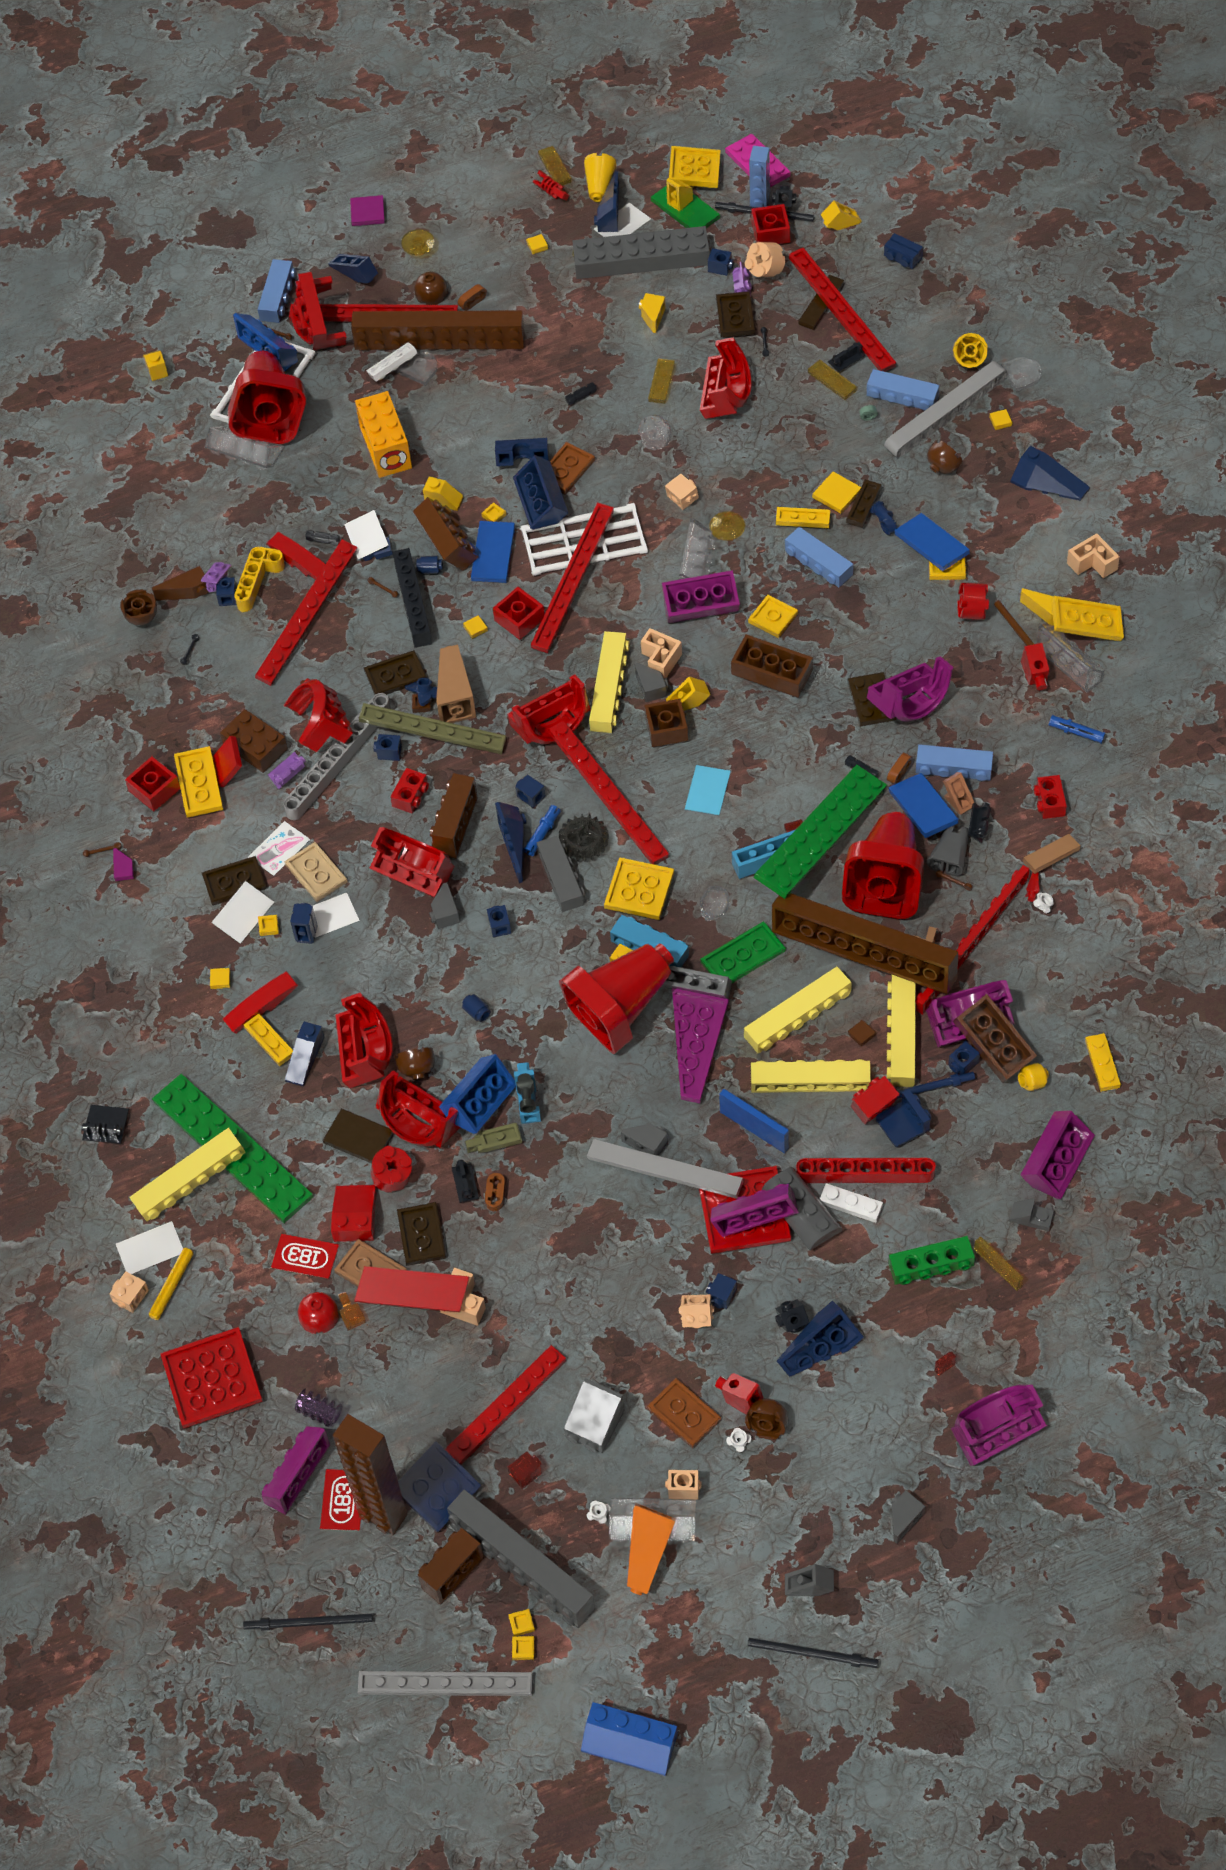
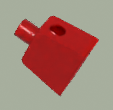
(1035, 665)
(739, 1391)

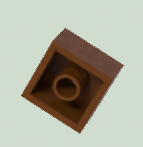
(666, 722)

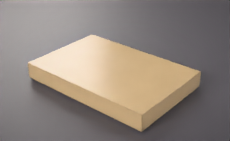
(315, 871)

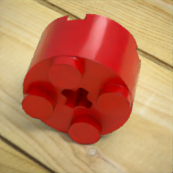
(972, 601)
(394, 1159)

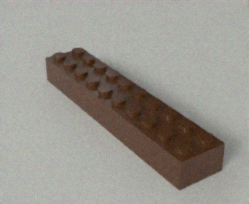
(438, 329)
(865, 942)
(370, 1474)

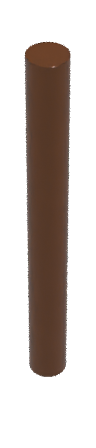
(1012, 622)

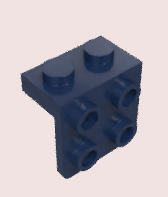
(904, 1120)

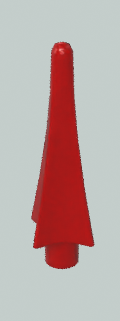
(1033, 887)

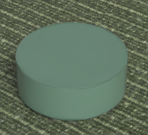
(868, 412)

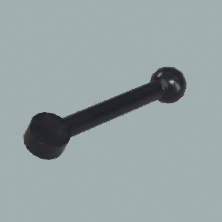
(765, 352)
(195, 638)

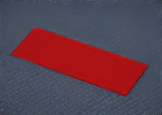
(412, 1289)

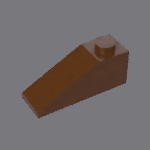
(184, 586)

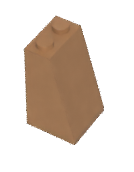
(453, 690)

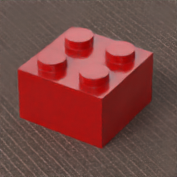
(770, 224)
(518, 613)
(152, 783)
(874, 1100)

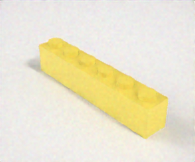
(608, 681)
(797, 1010)
(902, 1032)
(810, 1076)
(187, 1175)

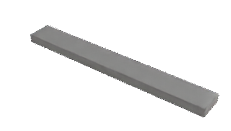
(665, 1168)
(445, 1683)

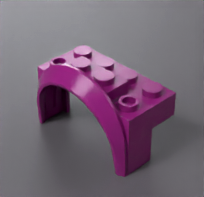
(890, 692)
(956, 1003)
(991, 1413)

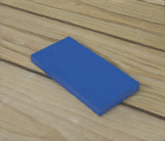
(932, 542)
(493, 551)
(923, 805)
(754, 1121)

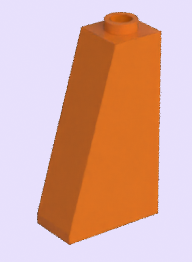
(648, 1541)

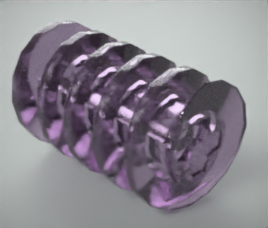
(317, 1409)

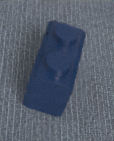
(903, 251)
(303, 923)

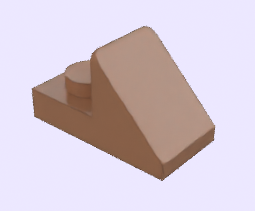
(958, 793)

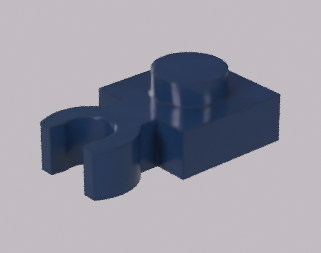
(381, 553)

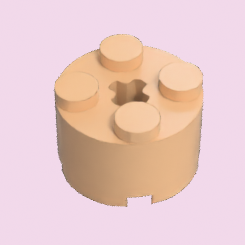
(765, 259)

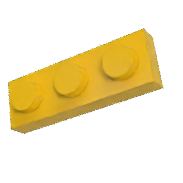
(803, 517)
(268, 1039)
(1102, 1062)

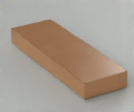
(1051, 853)

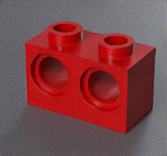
(406, 789)
(1053, 796)

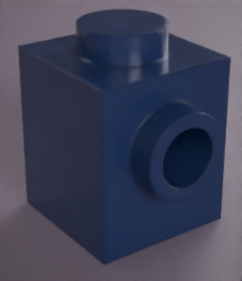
(226, 591)
(722, 1291)

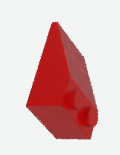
(353, 1213)

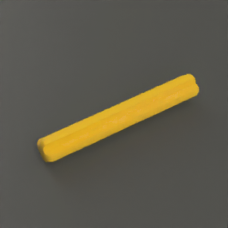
(171, 1283)

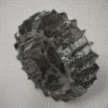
(588, 843)

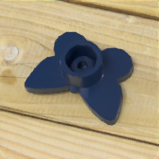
(424, 689)

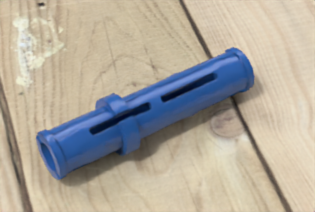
(1055, 722)
(546, 823)

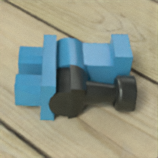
(526, 1091)

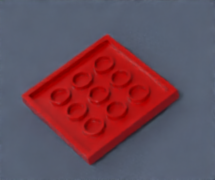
(764, 1234)
(211, 1377)

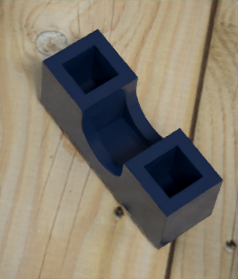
(510, 450)

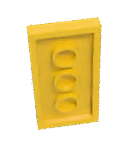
(1087, 618)
(198, 781)

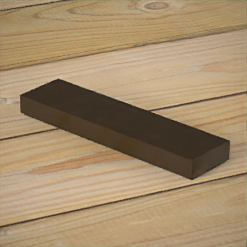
(817, 307)

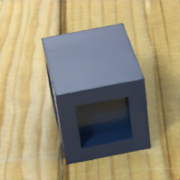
(720, 262)
(394, 746)
(530, 791)
(501, 927)
(966, 1052)

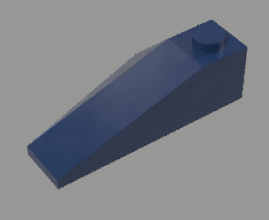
(608, 208)
(1043, 473)
(512, 829)
(822, 1337)

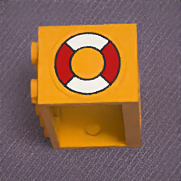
(383, 434)

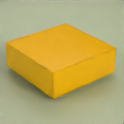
(537, 244)
(1000, 419)
(494, 513)
(475, 627)
(268, 925)
(220, 978)
(521, 1622)
(523, 1648)

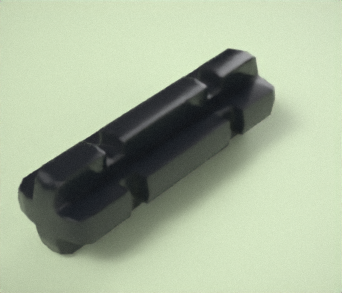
(581, 393)
(322, 537)
(851, 762)

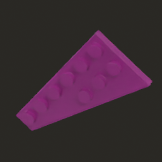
(697, 1032)

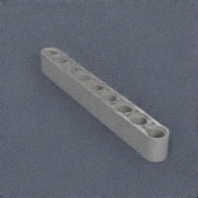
(945, 409)
(331, 763)

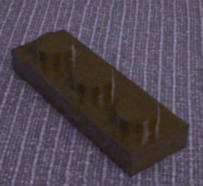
(863, 502)

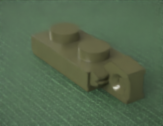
(494, 1139)

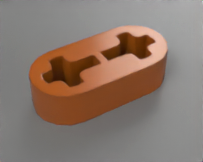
(472, 297)
(899, 768)
(499, 1192)

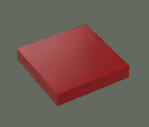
(227, 761)

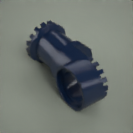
(885, 517)

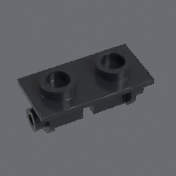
(847, 357)
(978, 822)
(465, 1181)

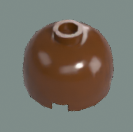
(430, 288)
(943, 458)
(139, 607)
(415, 1062)
(767, 1418)

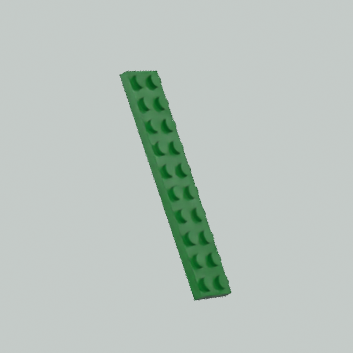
(820, 831)
(255, 1168)

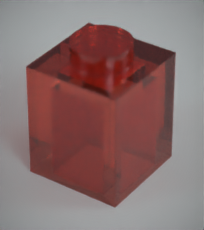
(525, 1469)

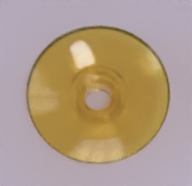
(417, 242)
(729, 530)

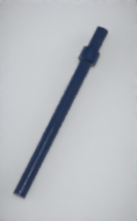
(953, 1080)

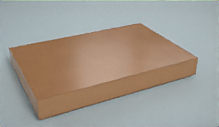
(363, 1255)

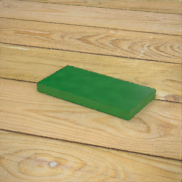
(695, 214)
(744, 953)

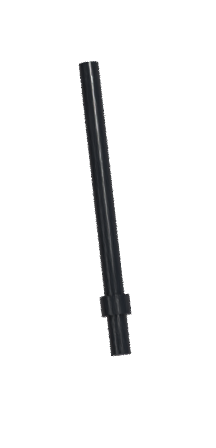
(732, 207)
(267, 1623)
(854, 1659)

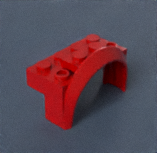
(315, 332)
(722, 399)
(566, 697)
(326, 717)
(419, 865)
(378, 1041)
(399, 1093)

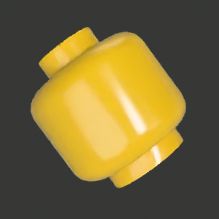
(1033, 1077)

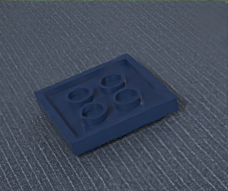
(434, 1484)

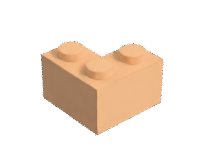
(1093, 553)
(662, 650)
(472, 1306)

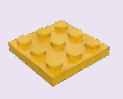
(695, 166)
(639, 888)

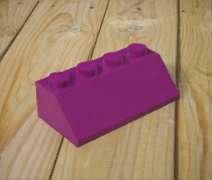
(700, 596)
(1057, 1154)
(754, 1210)
(296, 1469)

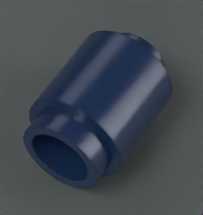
(429, 564)
(476, 1008)

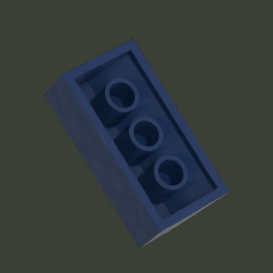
(540, 493)

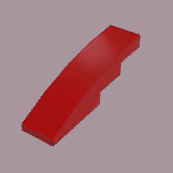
(296, 555)
(260, 1001)

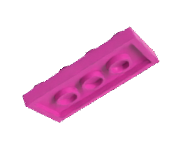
(740, 154)

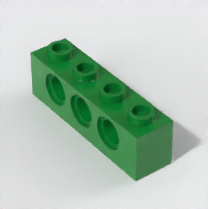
(938, 1252)

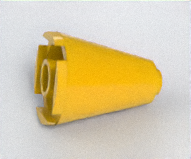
(599, 173)

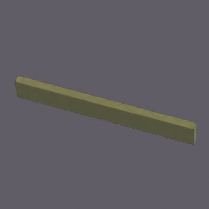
(432, 728)

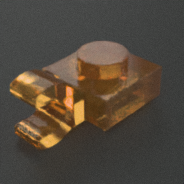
(351, 1314)

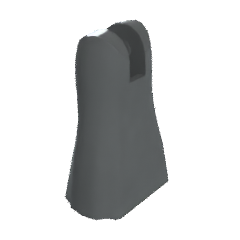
(950, 851)

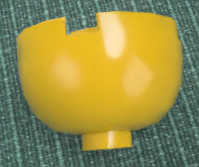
(970, 350)

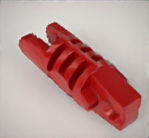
(551, 186)

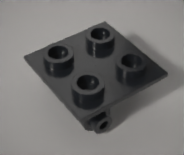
(105, 1124)

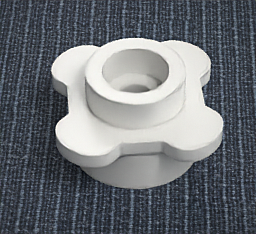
(1043, 902)
(738, 1433)
(598, 1506)

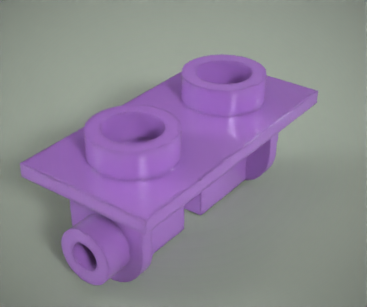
(741, 279)
(215, 574)
(287, 770)

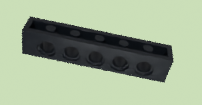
(412, 597)

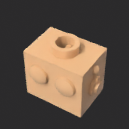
(682, 491)
(128, 1291)
(696, 1311)
(683, 1484)

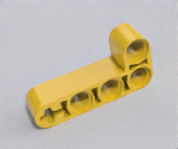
(258, 562)

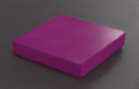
(367, 210)

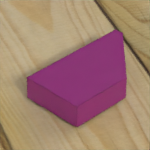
(122, 866)

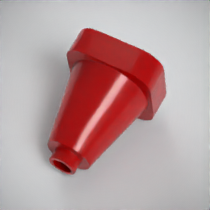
(266, 401)
(885, 870)
(616, 993)

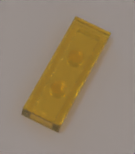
(554, 165)
(832, 379)
(661, 381)
(998, 1263)

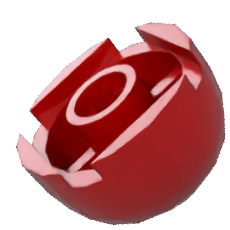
(318, 1312)

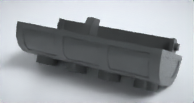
(813, 1221)

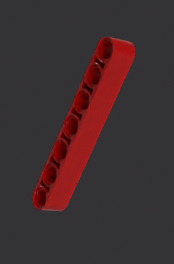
(875, 1166)

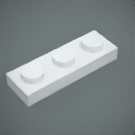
(392, 362)
(851, 1203)

